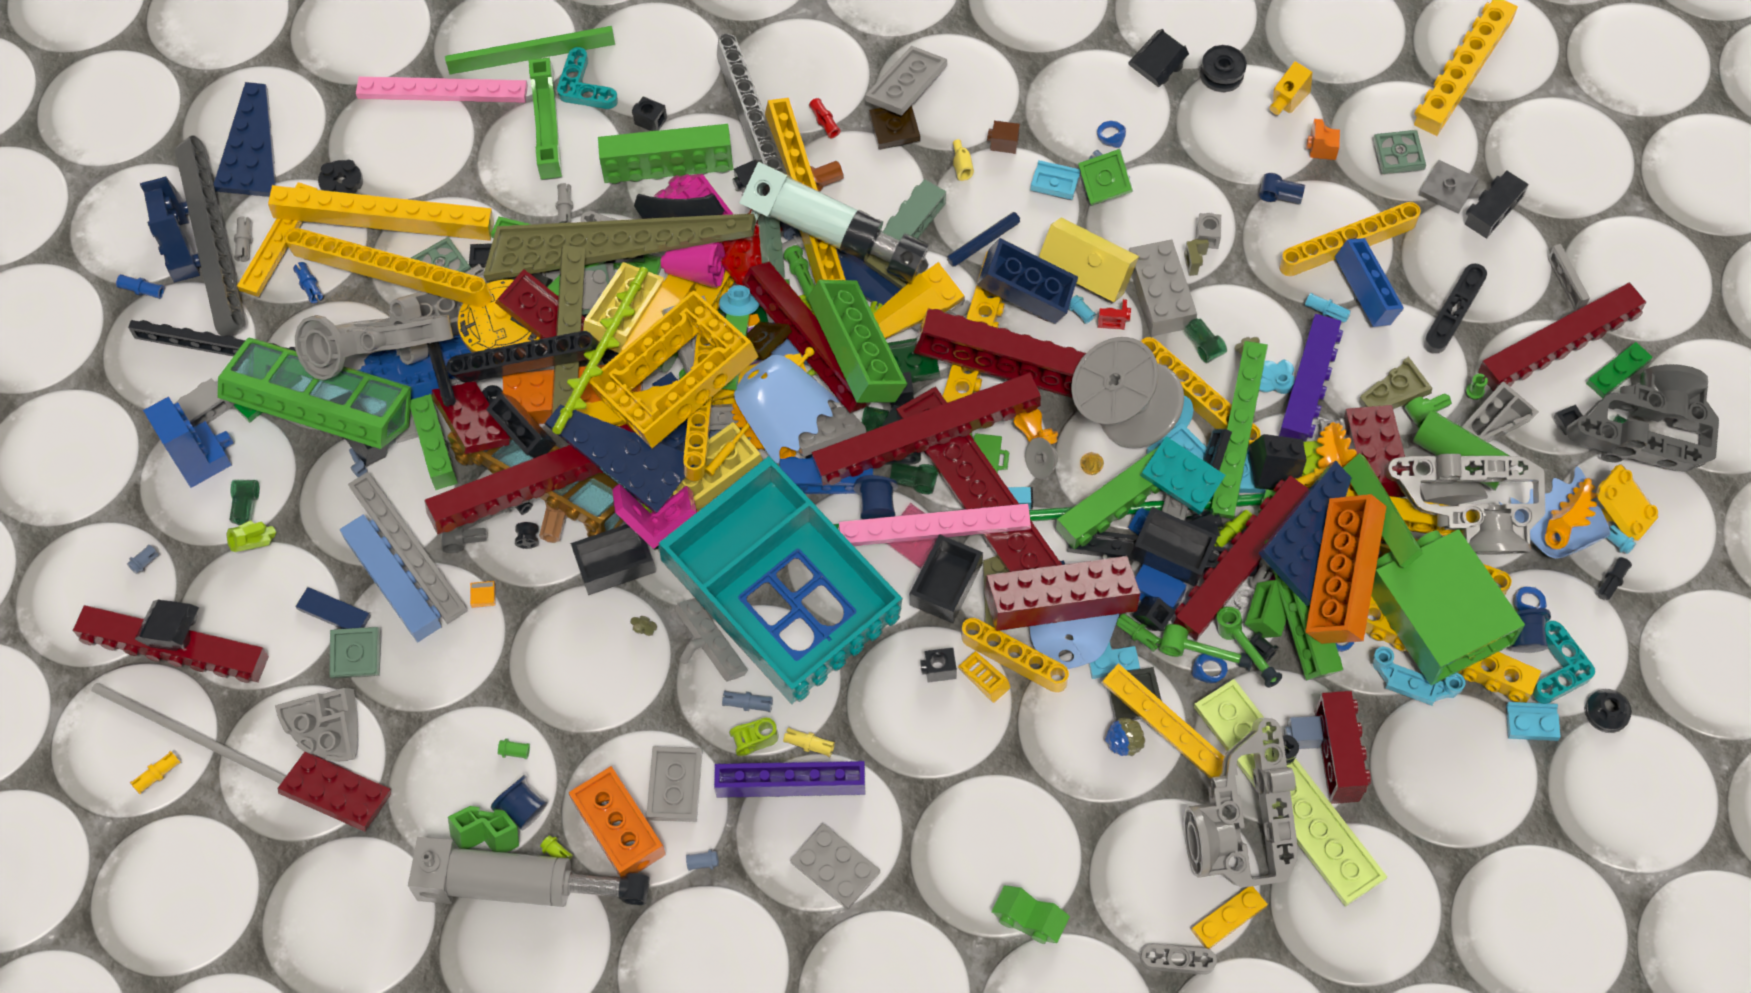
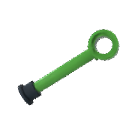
(1234, 631)
(1175, 641)

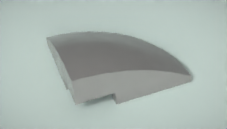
(1444, 492)
(322, 724)

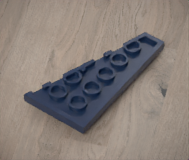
(249, 152)
(625, 457)
(1297, 542)

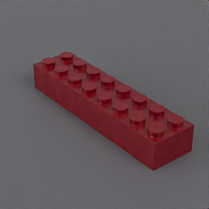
(997, 351)

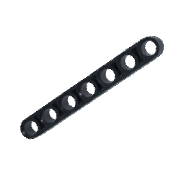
(514, 353)

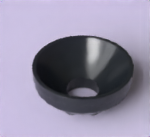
(1601, 717)

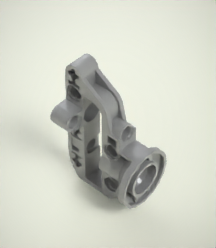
(324, 346)
(1495, 525)
(1214, 840)

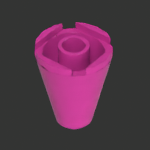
(696, 264)

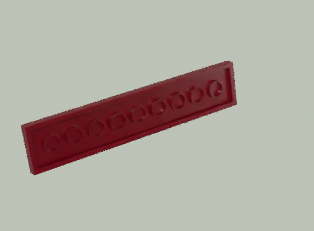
(980, 486)

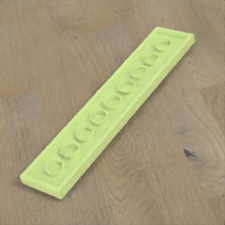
(1318, 826)

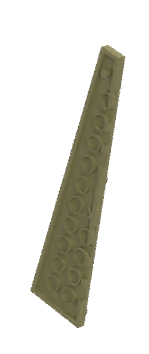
(539, 245)

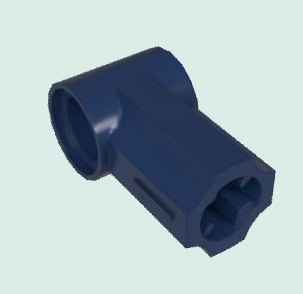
(1275, 188)

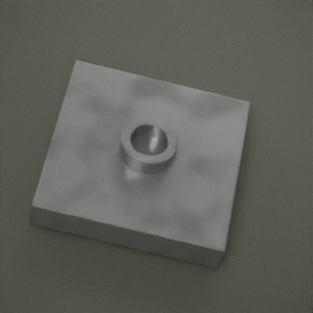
(1448, 186)

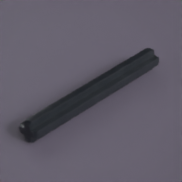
(441, 374)

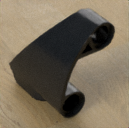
(655, 207)

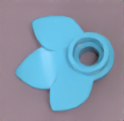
(1277, 377)

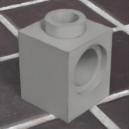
(1213, 222)

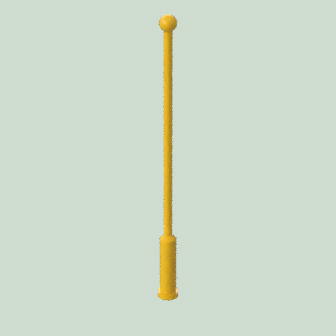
(730, 446)

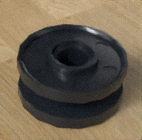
(1223, 68)

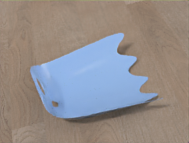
(781, 403)
(1581, 536)
(1088, 643)

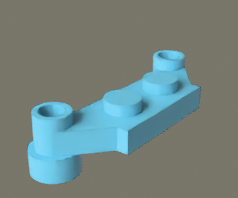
(1413, 683)

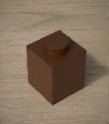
(1004, 137)

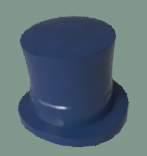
(876, 496)
(1533, 635)
(520, 803)

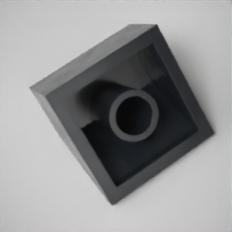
(1276, 459)

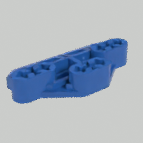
(418, 375)

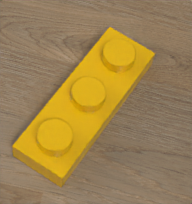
(1229, 917)

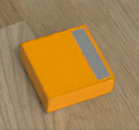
(482, 594)

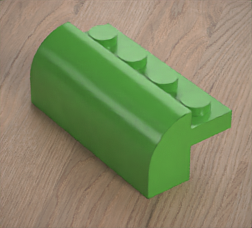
(1446, 437)

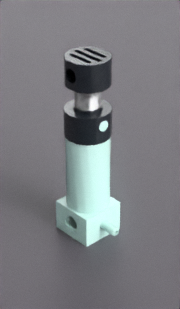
(830, 221)

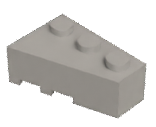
(1500, 414)

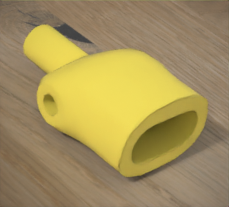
(962, 161)

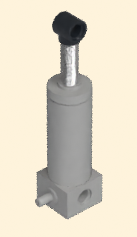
(446, 872)

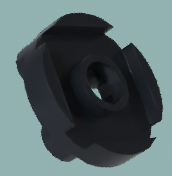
(341, 168)

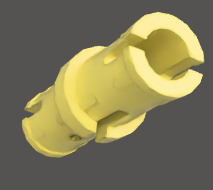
(809, 742)

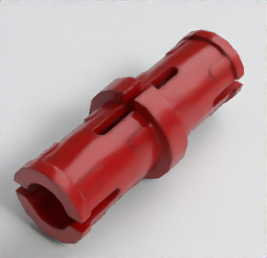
(824, 118)

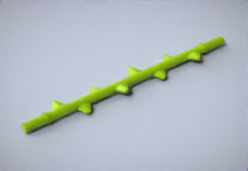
(607, 341)

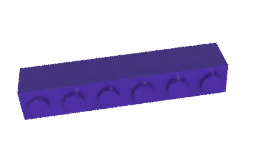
(1310, 378)
(789, 779)

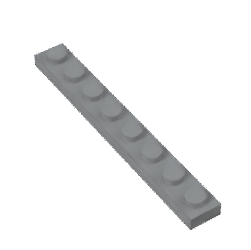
(407, 548)

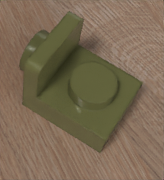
(1193, 255)

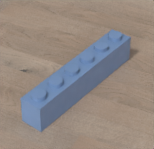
(390, 577)

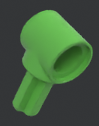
(1420, 408)

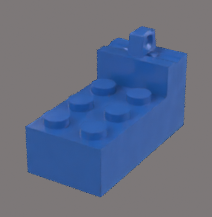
(193, 449)

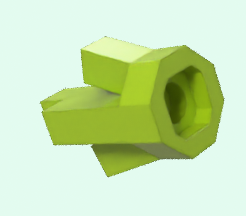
(249, 536)

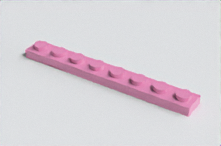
(442, 89)
(932, 524)

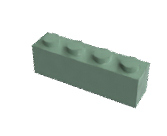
(917, 211)

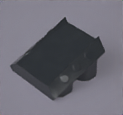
(1159, 58)
(167, 625)

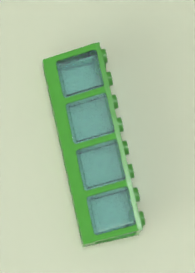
(347, 405)

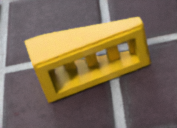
(995, 687)

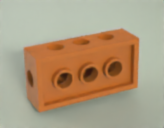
(621, 807)

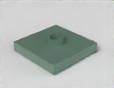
(354, 652)

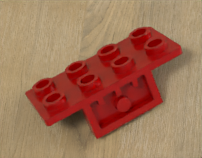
(742, 254)

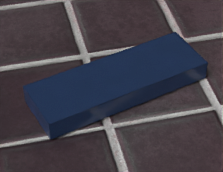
(332, 610)

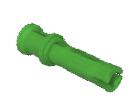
(799, 267)

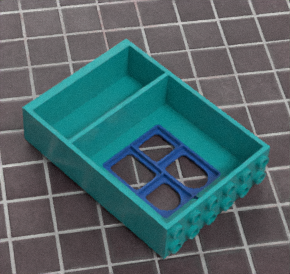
(745, 542)

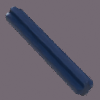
(983, 239)

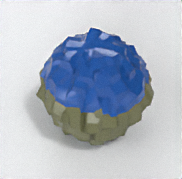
(1125, 737)

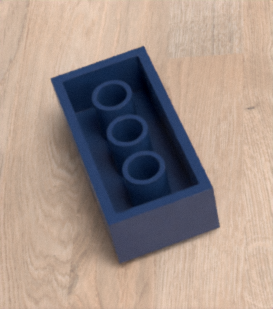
(1027, 281)

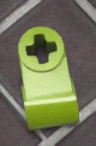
(752, 735)

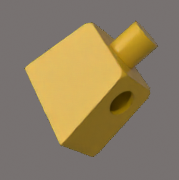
(1291, 89)

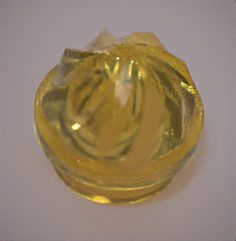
(1092, 463)

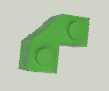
(474, 826)
(1035, 918)

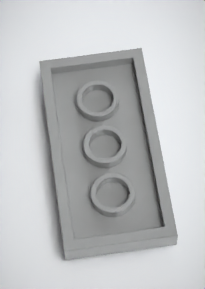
(906, 80)

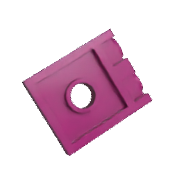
(690, 187)
(654, 526)

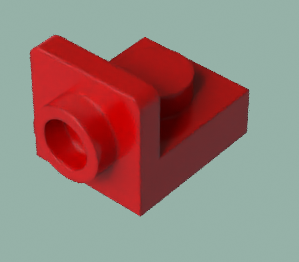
(1114, 318)

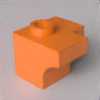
(1324, 141)

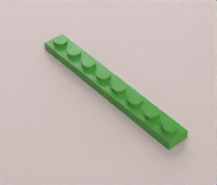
(1240, 424)

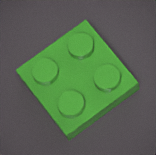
(1105, 177)

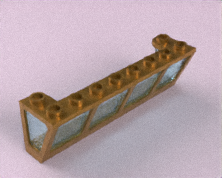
(584, 500)

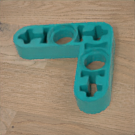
(578, 88)
(1570, 665)

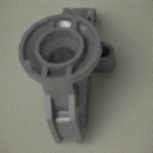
(1662, 393)

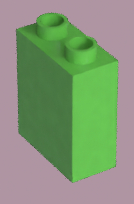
(1445, 606)

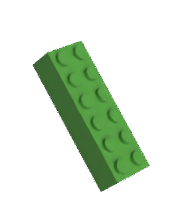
(665, 153)
(857, 341)

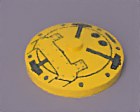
(491, 325)

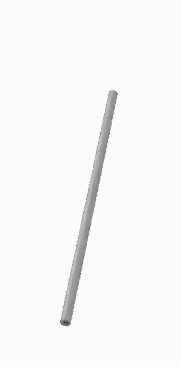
(188, 733)

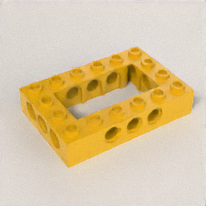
(652, 348)

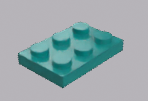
(1182, 475)

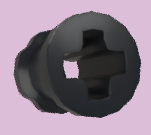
(1264, 647)

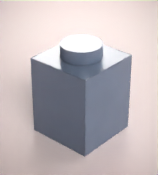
(1306, 731)

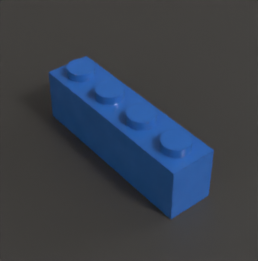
(1369, 282)
(806, 477)

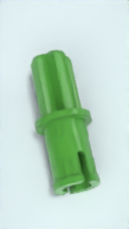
(1138, 632)

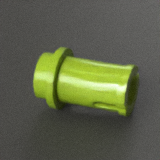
(554, 849)

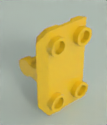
(1626, 503)

